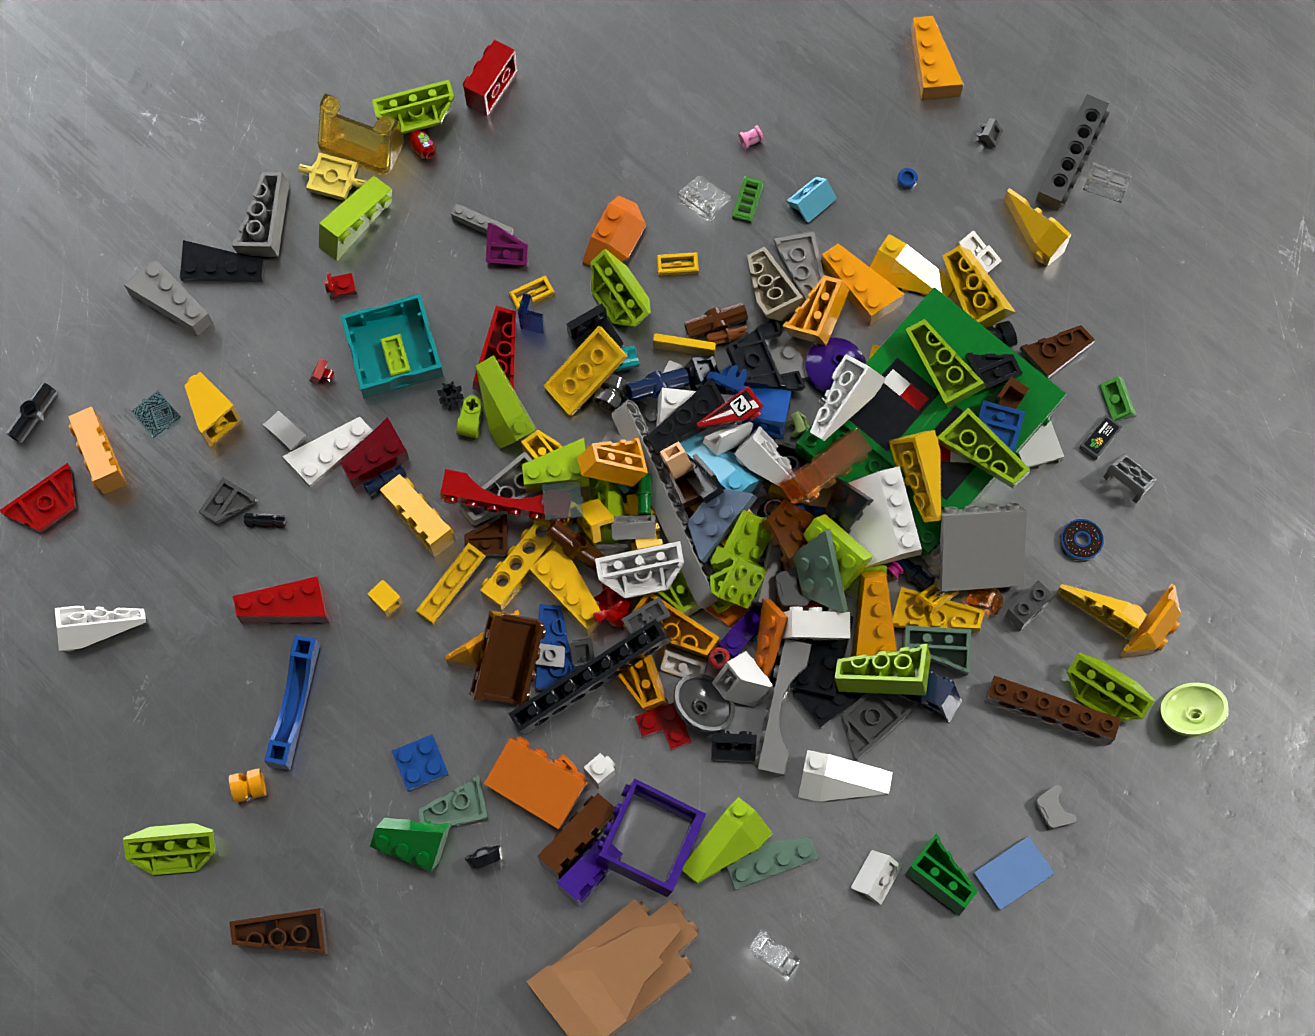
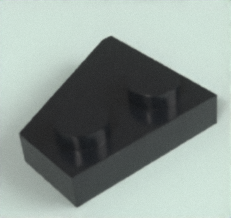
(993, 368)

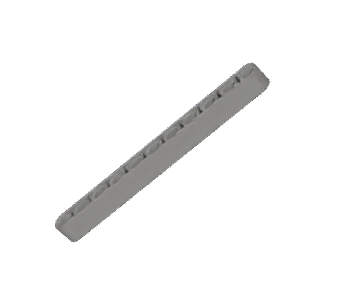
(667, 504)

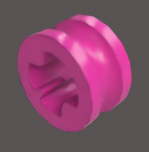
(894, 570)

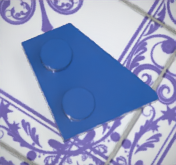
(1002, 421)

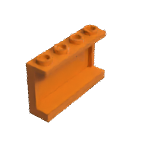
(536, 781)

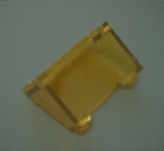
(348, 139)

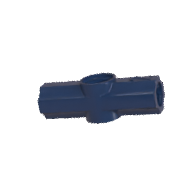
(654, 382)

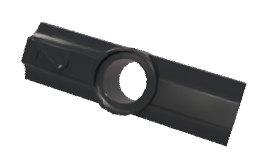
(23, 422)

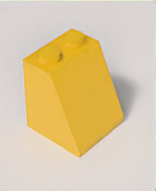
(211, 409)

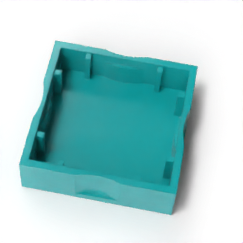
(369, 325)

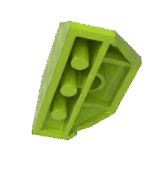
(417, 107)
(618, 290)
(1107, 689)
(170, 848)

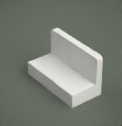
(728, 437)
(876, 876)

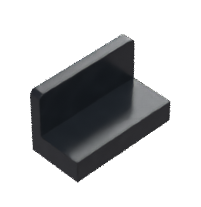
(704, 481)

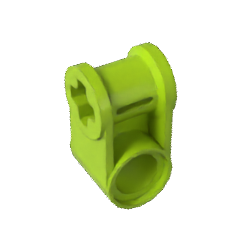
(470, 420)

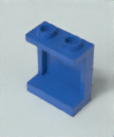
(774, 412)

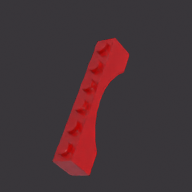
(461, 488)

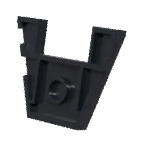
(752, 354)

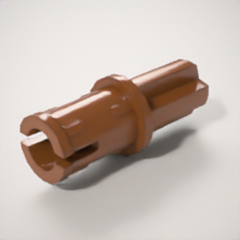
(726, 335)

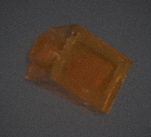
(986, 599)

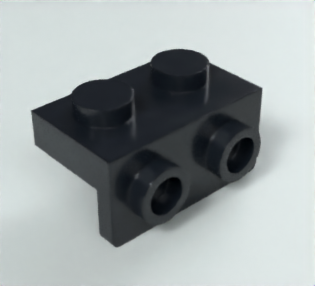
(734, 747)

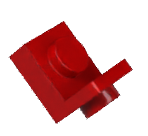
(340, 285)

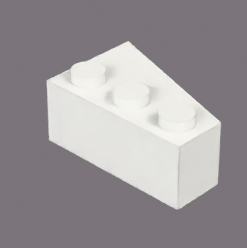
(816, 624)

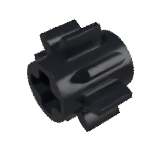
(446, 391)

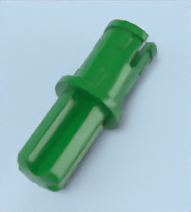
(644, 495)

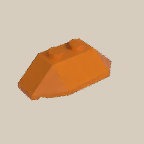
(616, 230)

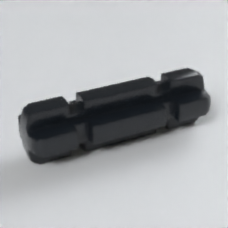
(267, 520)

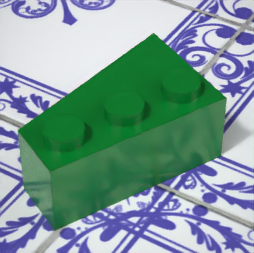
(411, 841)
(942, 877)

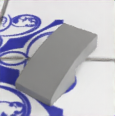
(285, 431)

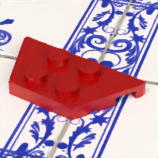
(44, 502)

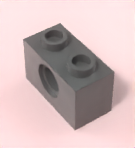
(1029, 605)

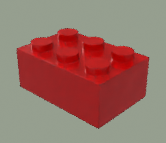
(490, 77)

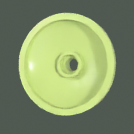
(1191, 702)

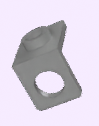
(551, 656)

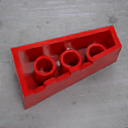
(500, 343)
(284, 603)

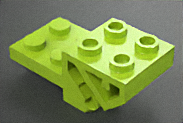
(739, 561)

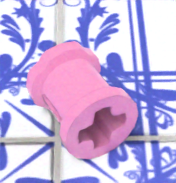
(751, 137)

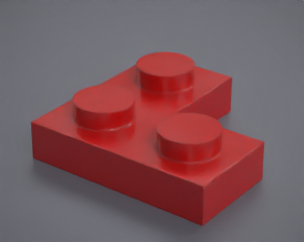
(666, 720)

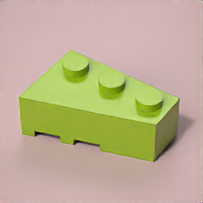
(555, 467)

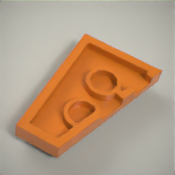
(769, 635)

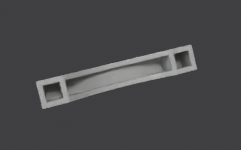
(793, 661)

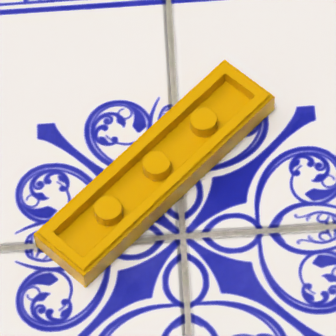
(451, 583)

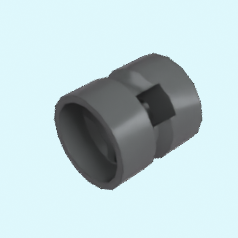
(611, 392)

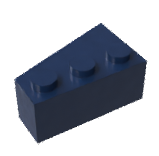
(940, 696)

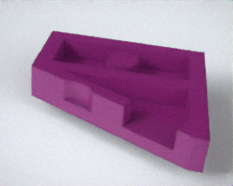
(505, 247)

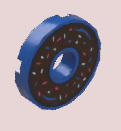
(1087, 529)

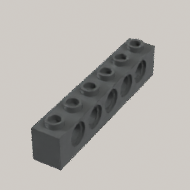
(1092, 109)

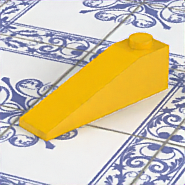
(1043, 235)
(909, 269)

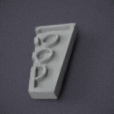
(802, 260)
(787, 359)

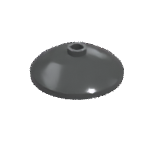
(702, 704)

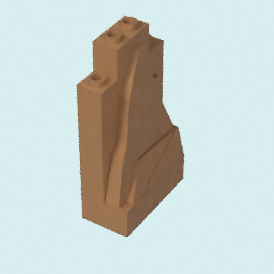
(617, 970)

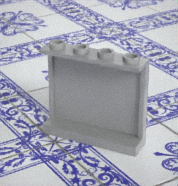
(982, 547)

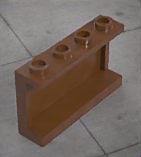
(507, 658)

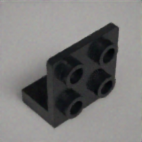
(582, 326)

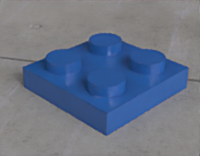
(420, 763)

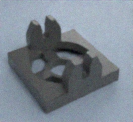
(1129, 478)

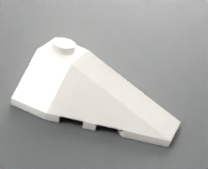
(760, 456)
(85, 627)
(836, 778)

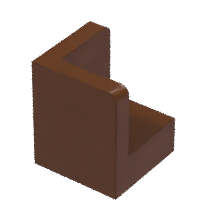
(1012, 394)

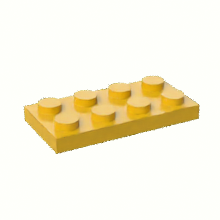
(585, 370)

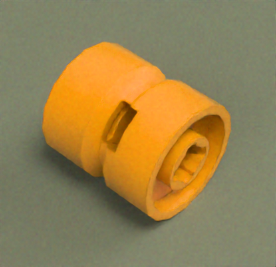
(247, 785)

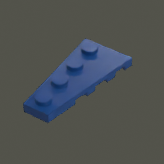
(555, 635)

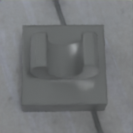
(991, 132)

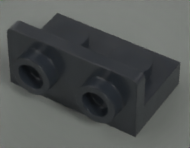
(698, 370)

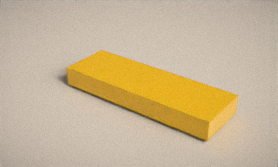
(684, 345)

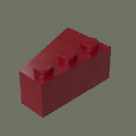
(375, 454)

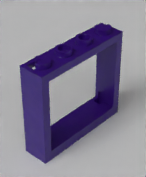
(667, 803)

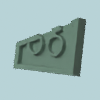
(458, 807)

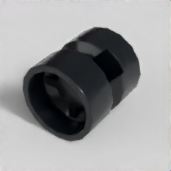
(1005, 332)

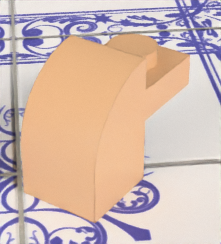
(676, 460)

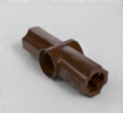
(715, 320)
(574, 544)

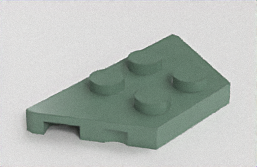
(820, 572)

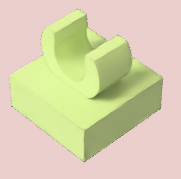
(800, 423)

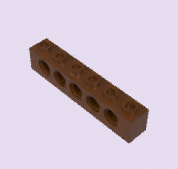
(1052, 710)

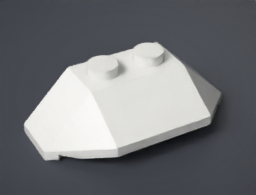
(641, 570)

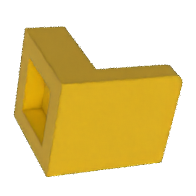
(384, 598)

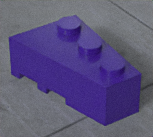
(586, 874)

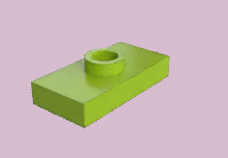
(395, 355)

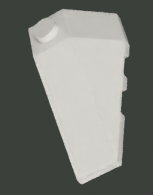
(851, 390)

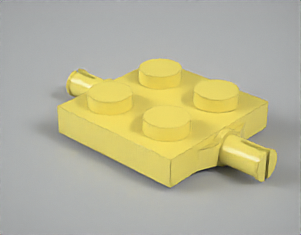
(331, 176)

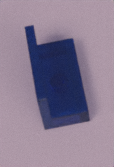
(528, 318)

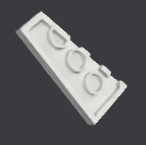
(326, 452)

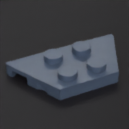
(716, 520)

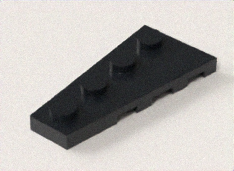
(214, 264)
(682, 422)
(846, 505)
(825, 709)

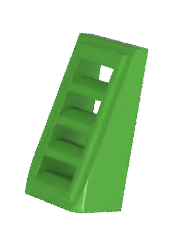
(753, 187)

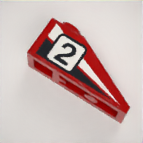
(735, 410)

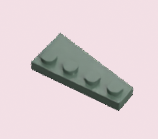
(771, 860)

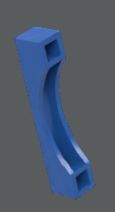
(299, 678)

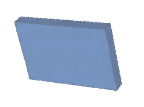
(1013, 873)

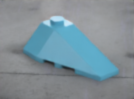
(725, 466)

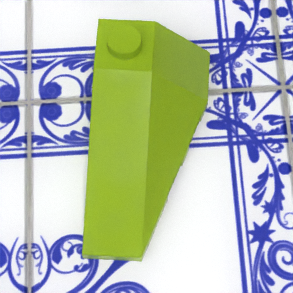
(503, 409)
(731, 838)

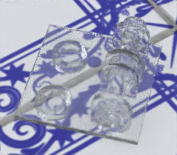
(704, 197)

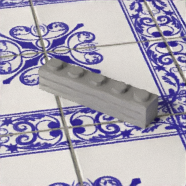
(475, 219)

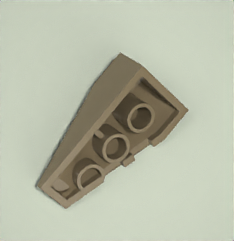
(772, 287)

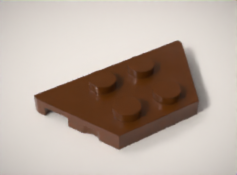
(787, 527)

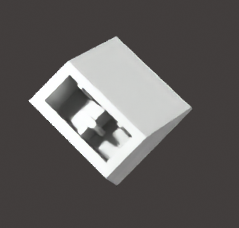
(742, 681)

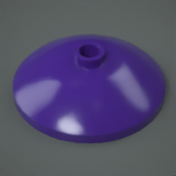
(822, 361)

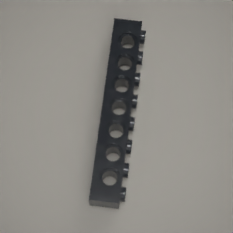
(590, 676)

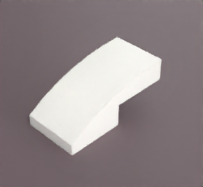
(983, 253)

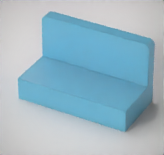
(813, 198)

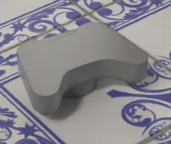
(1052, 810)

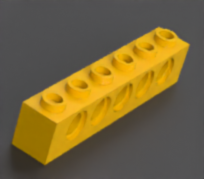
(502, 596)

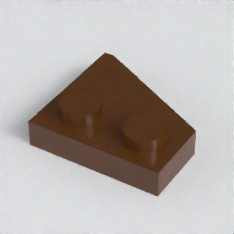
(490, 538)

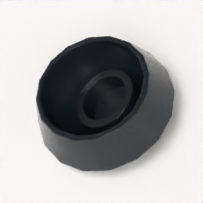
(484, 856)

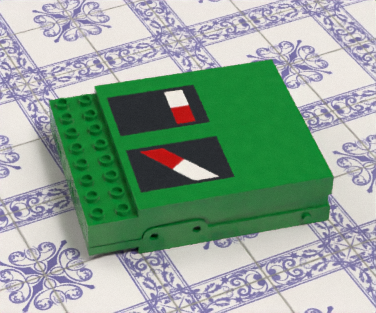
(913, 405)

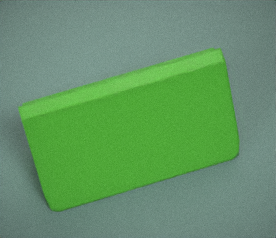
(1118, 399)

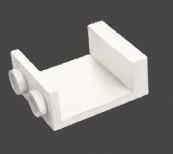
(1042, 448)

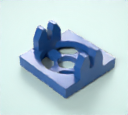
(729, 379)

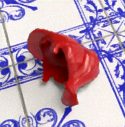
(612, 607)

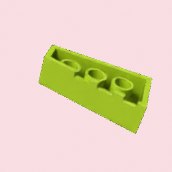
(353, 217)

